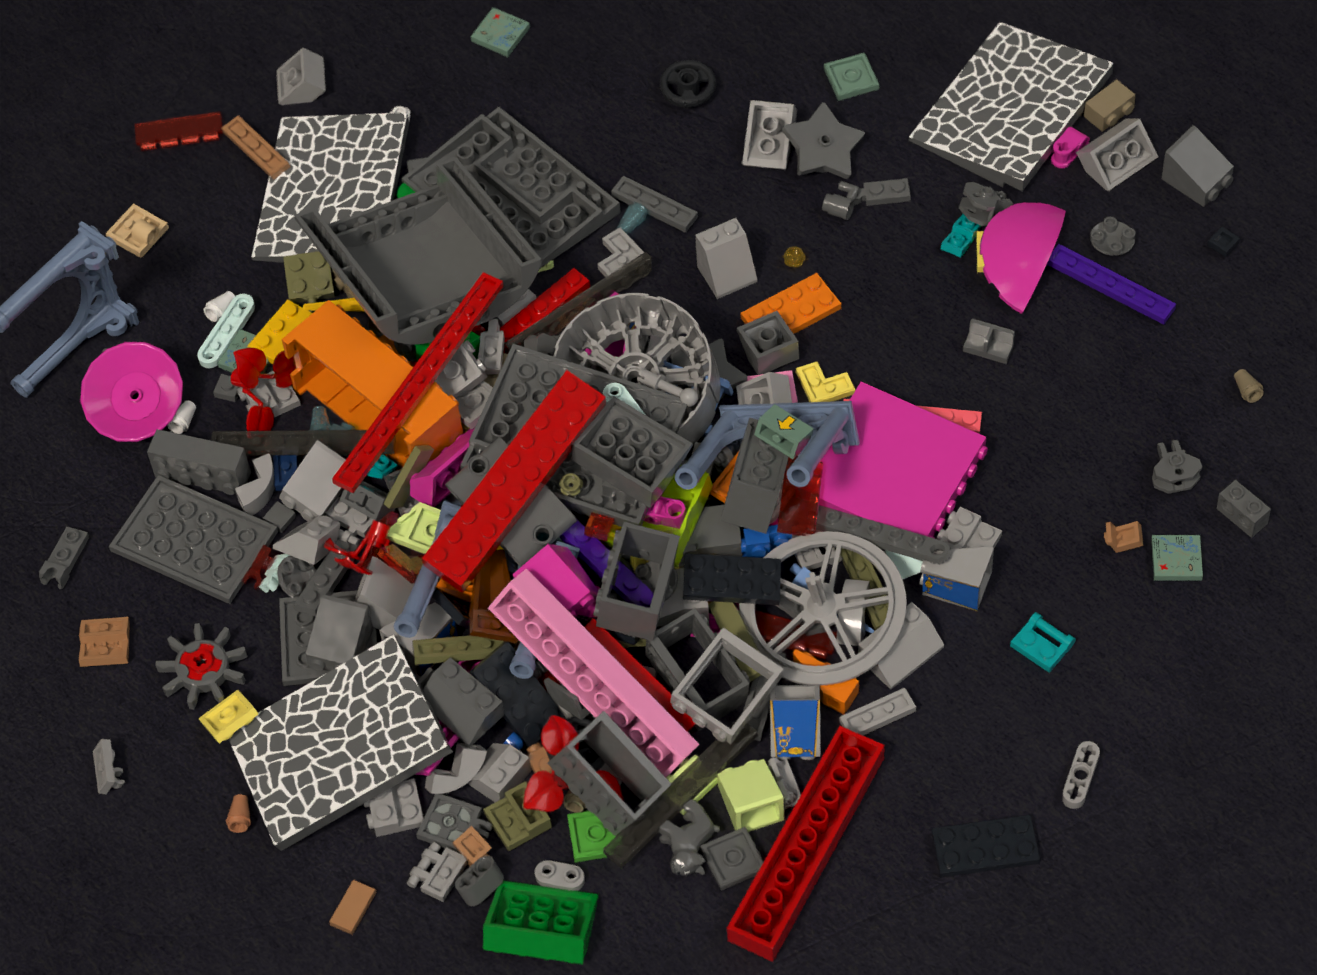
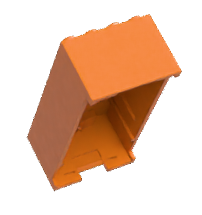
(359, 376)

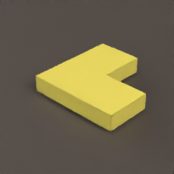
(821, 389)

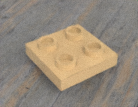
(137, 230)

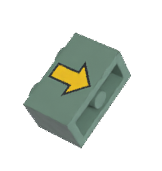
(783, 431)

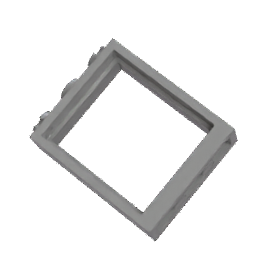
(747, 655)

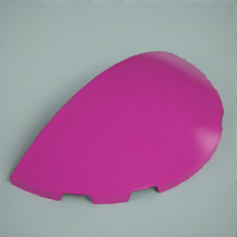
(1018, 248)

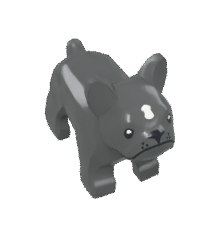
(687, 839)

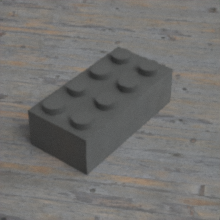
(198, 462)

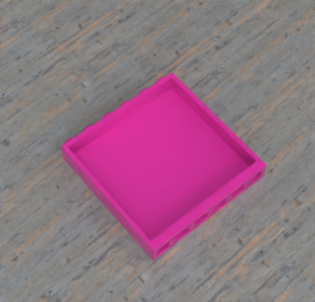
(904, 467)

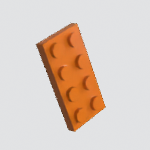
(798, 305)

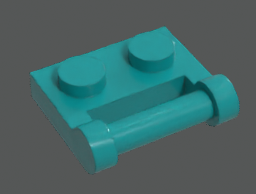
(1037, 647)

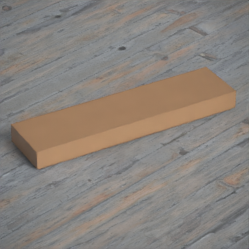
(256, 147)

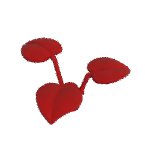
(249, 365)
(376, 536)
(545, 788)

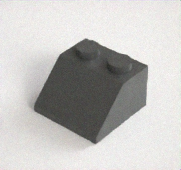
(768, 343)

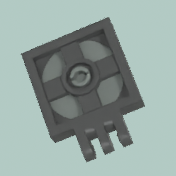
(449, 819)

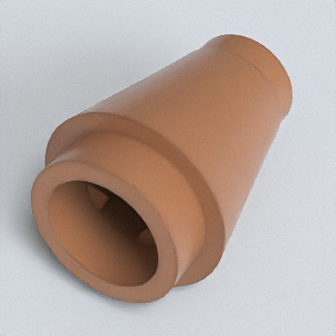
(238, 816)

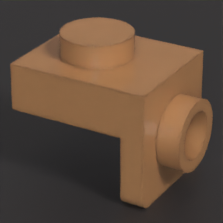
(1123, 536)
(538, 758)

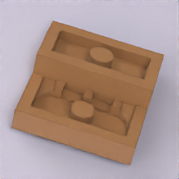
(104, 641)

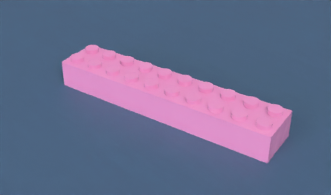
(590, 671)

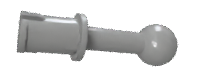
(658, 382)

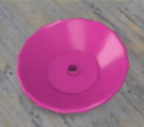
(117, 377)

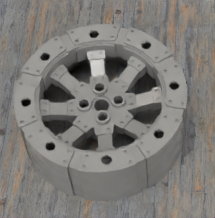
(657, 316)

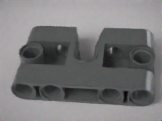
(543, 515)

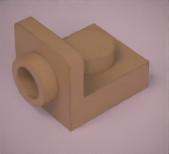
(471, 845)

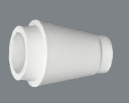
(216, 307)
(182, 417)

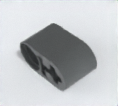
(479, 880)

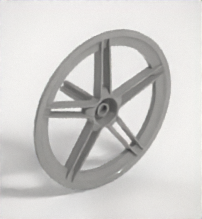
(823, 605)

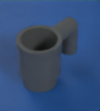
(839, 205)

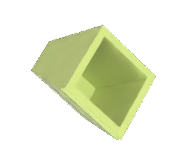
(751, 795)

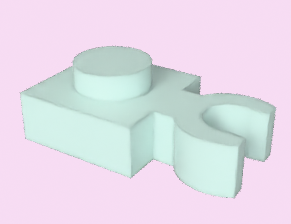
(271, 581)

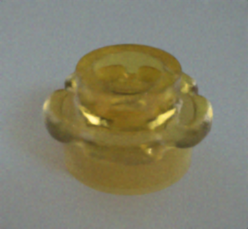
(794, 252)

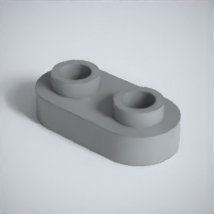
(558, 875)

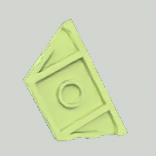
(416, 528)

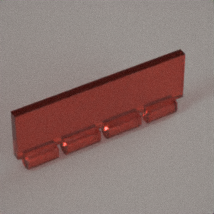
(183, 128)
(800, 504)
(771, 625)

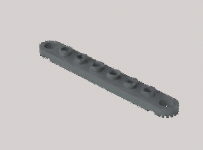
(883, 535)

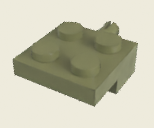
(308, 278)
(514, 822)

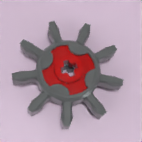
(202, 666)

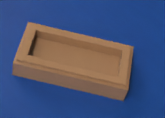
(352, 907)

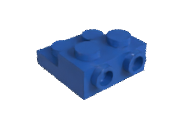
(760, 544)

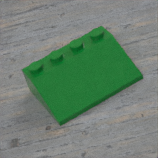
(540, 922)

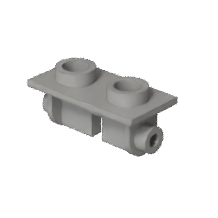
(785, 780)

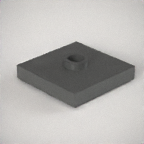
(732, 858)

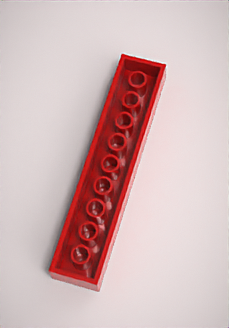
(513, 482)
(805, 843)

